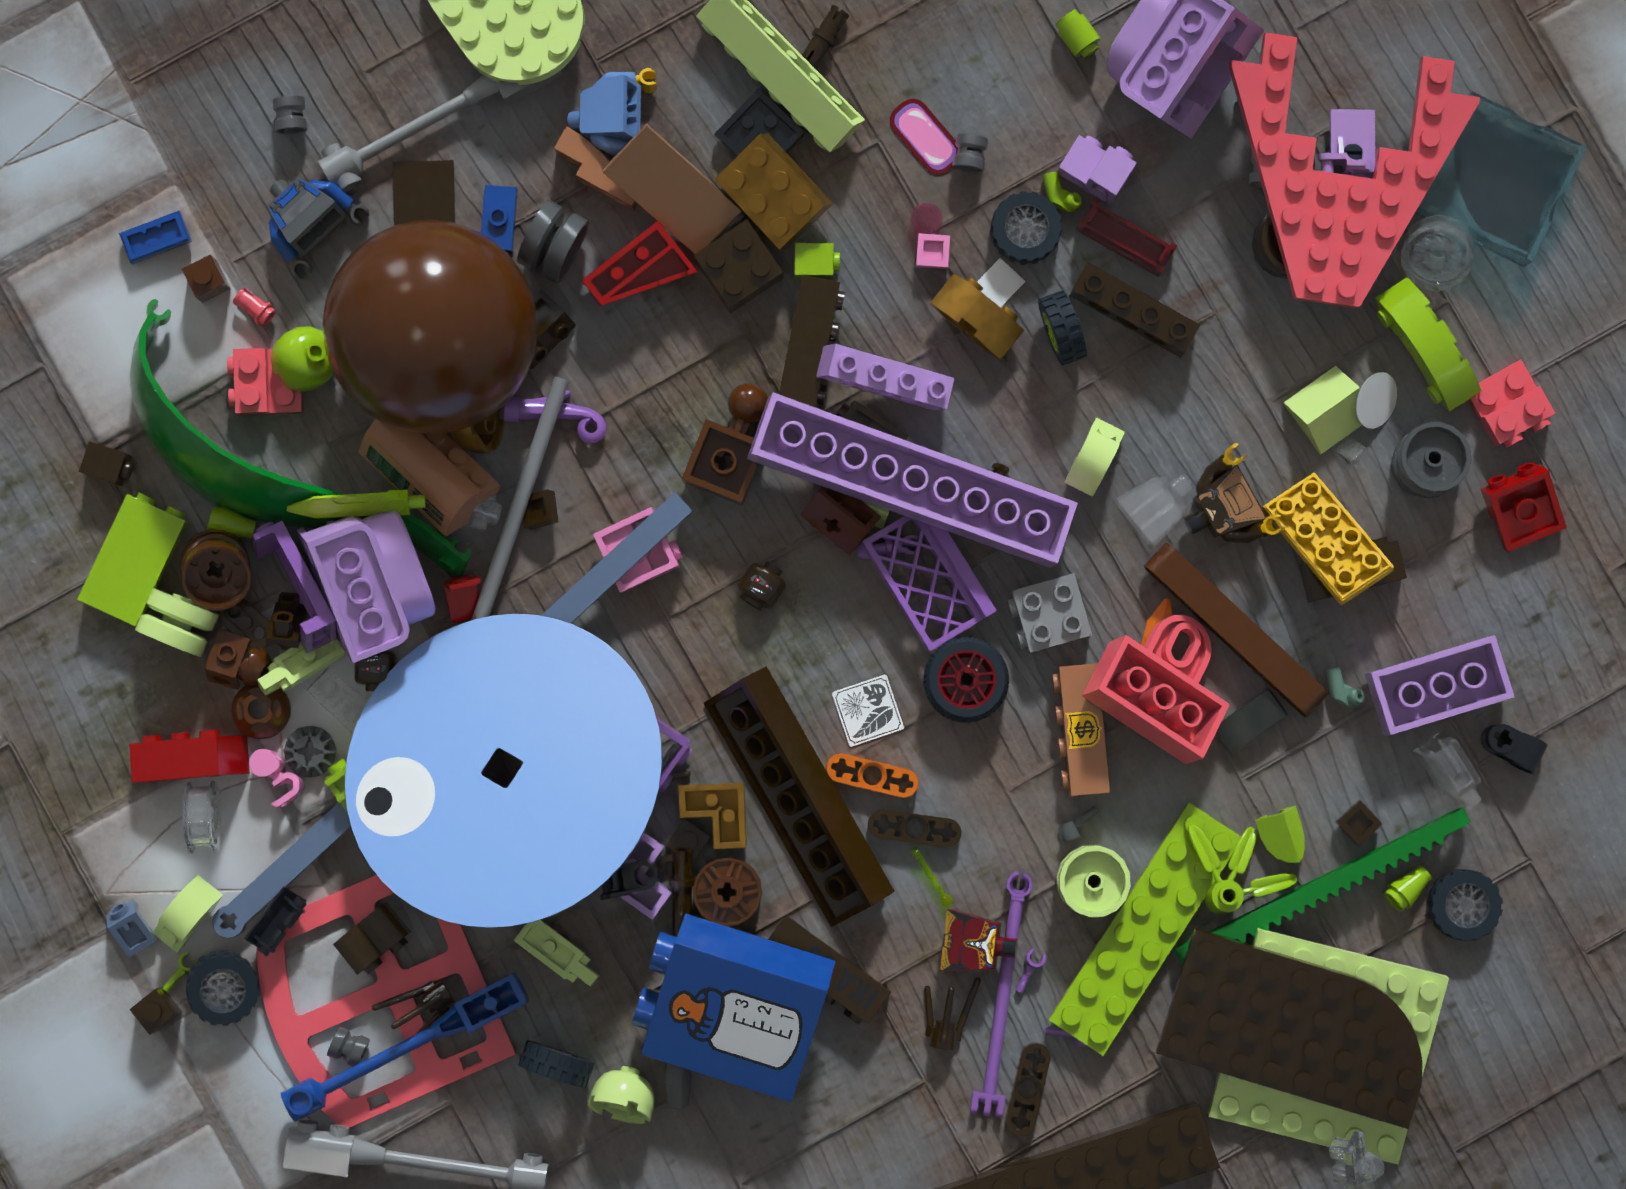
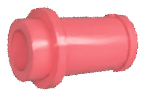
(258, 309)

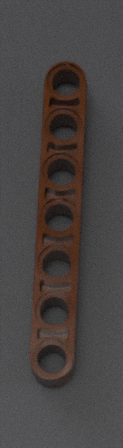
(1236, 630)

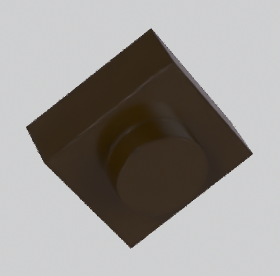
(541, 510)
(1358, 822)

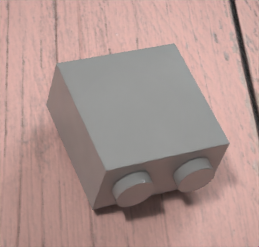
(1049, 614)

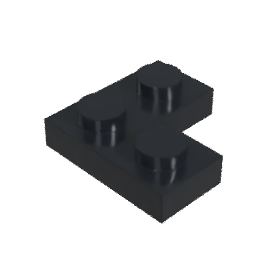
(757, 117)

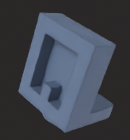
(129, 928)

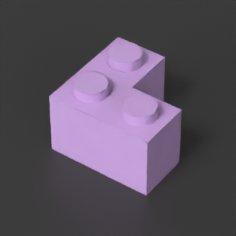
(1097, 170)
(653, 899)

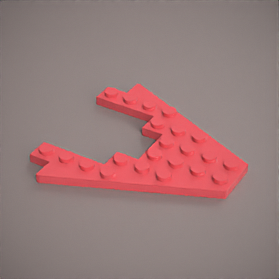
(1334, 225)

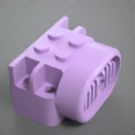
(1179, 57)
(369, 580)

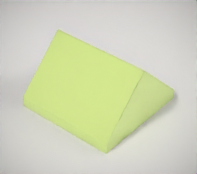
(1326, 409)

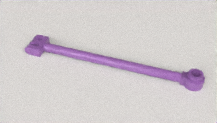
(989, 1094)

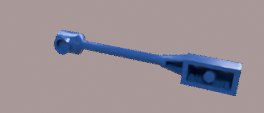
(464, 1016)

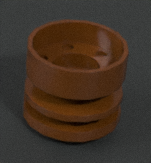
(212, 586)
(742, 879)

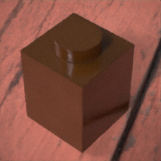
(206, 278)

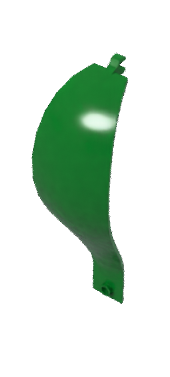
(234, 482)

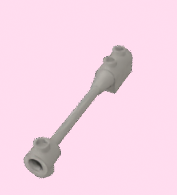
(345, 164)
(337, 1151)

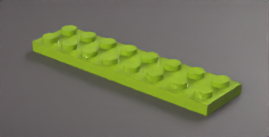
(1142, 933)

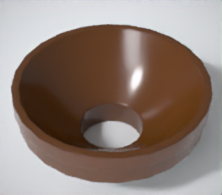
(272, 723)

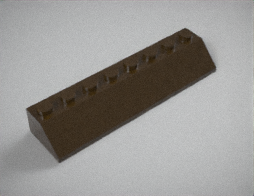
(799, 797)

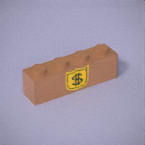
(1083, 733)

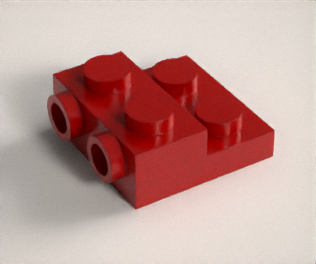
(1523, 506)

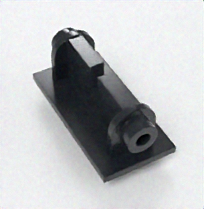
(278, 916)

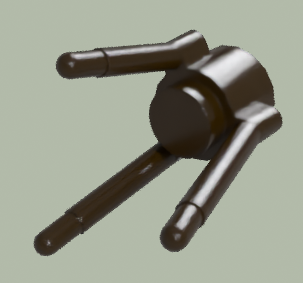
(436, 998)
(944, 1034)

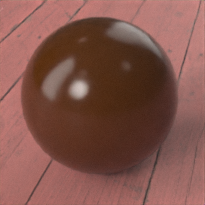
(430, 327)

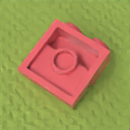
(257, 387)
(1511, 405)

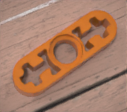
(893, 788)

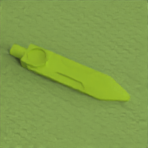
(358, 504)

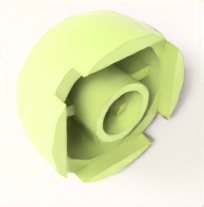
(623, 1095)

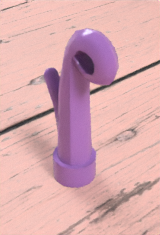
(531, 409)

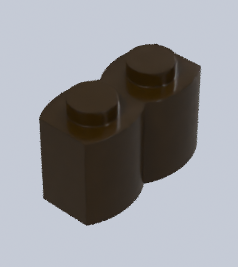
(372, 938)

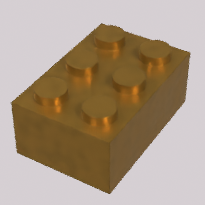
(773, 191)

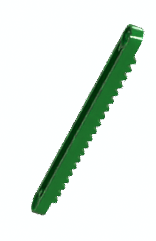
(1340, 877)

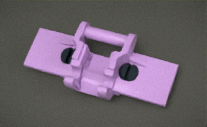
(1351, 143)

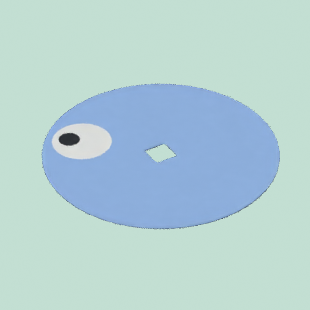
(570, 813)

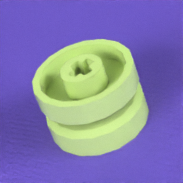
(177, 622)
(1109, 891)

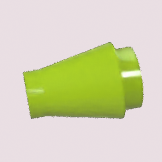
(231, 521)
(1406, 889)

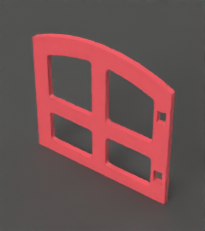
(294, 1030)

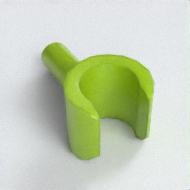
(180, 972)

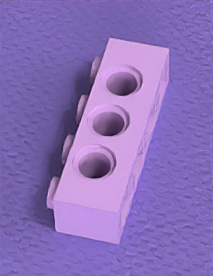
(885, 377)

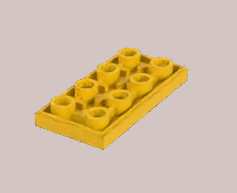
(1328, 539)

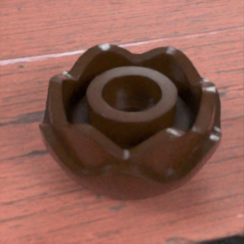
(254, 666)

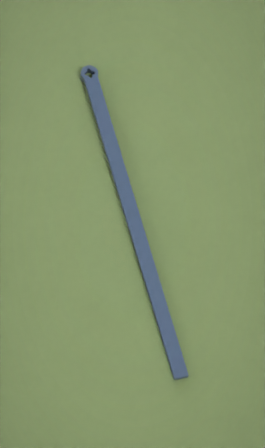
(566, 609)

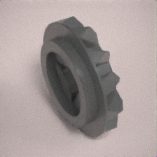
(319, 763)

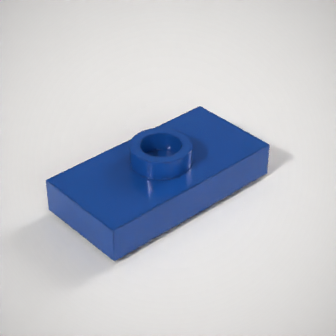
(500, 215)
(155, 237)

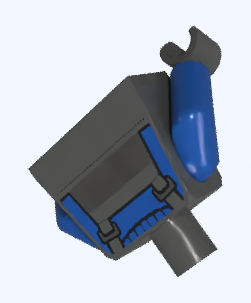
(305, 215)

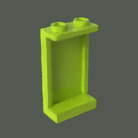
(133, 558)

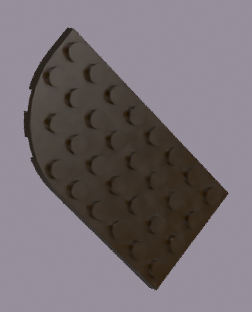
(1293, 1029)

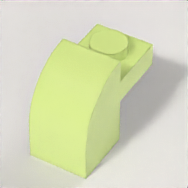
(1094, 457)
(186, 913)

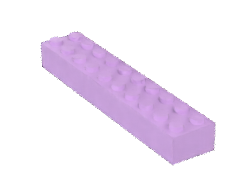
(912, 480)

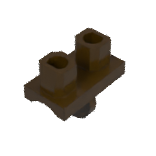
(286, 621)

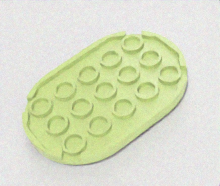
(514, 37)

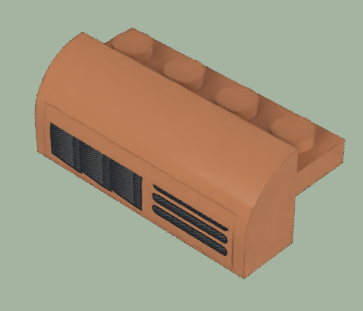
(429, 467)

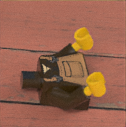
(1229, 504)

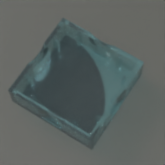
(1504, 180)

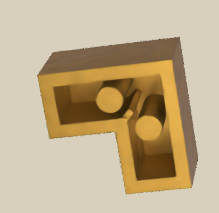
(724, 804)

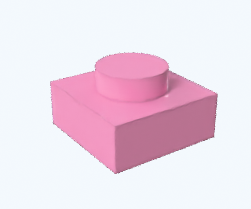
(933, 251)

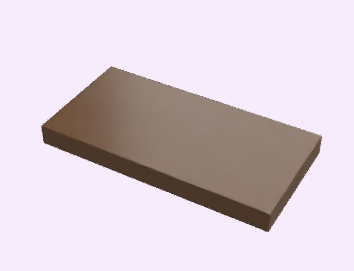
(671, 189)

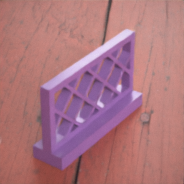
(954, 567)

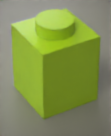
(816, 260)

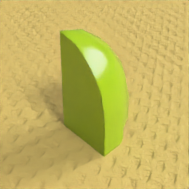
(1283, 835)

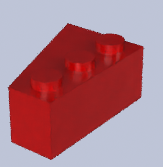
(639, 266)
(188, 757)

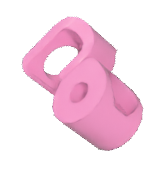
(269, 764)

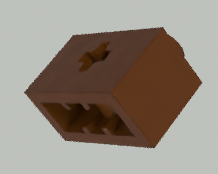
(840, 518)

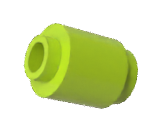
(1078, 34)

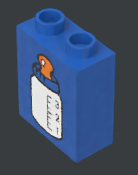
(733, 1006)

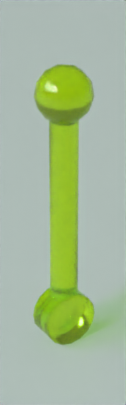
(946, 899)

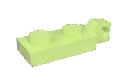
(297, 666)
(556, 952)

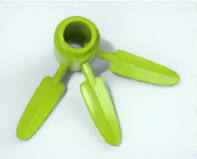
(1238, 864)

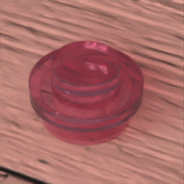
(926, 218)

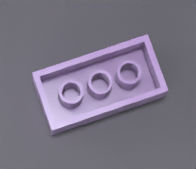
(1439, 685)

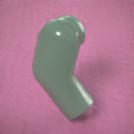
(1342, 692)

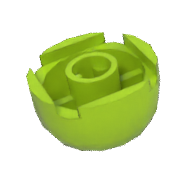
(301, 359)

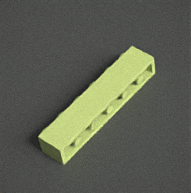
(782, 71)

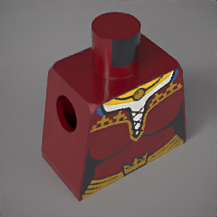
(973, 943)

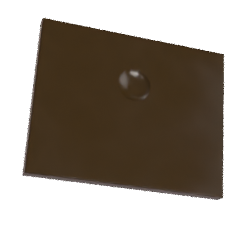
(423, 191)

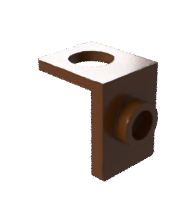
(226, 658)

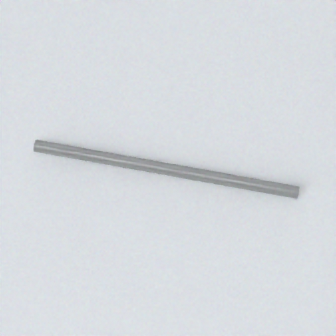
(521, 498)

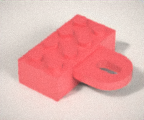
(1157, 692)

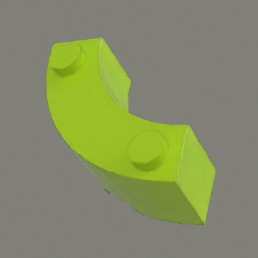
(1429, 343)

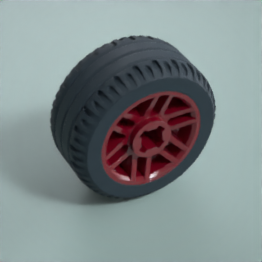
(987, 686)

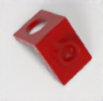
(461, 596)

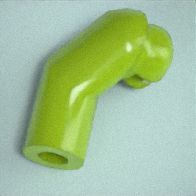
(1061, 198)

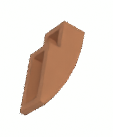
(591, 162)

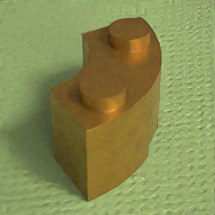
(977, 315)

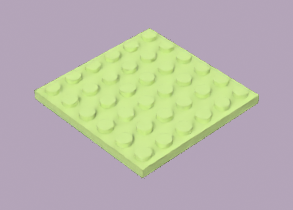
(1267, 1109)

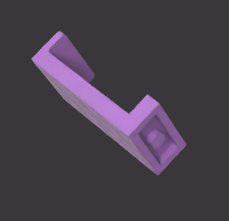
(322, 625)

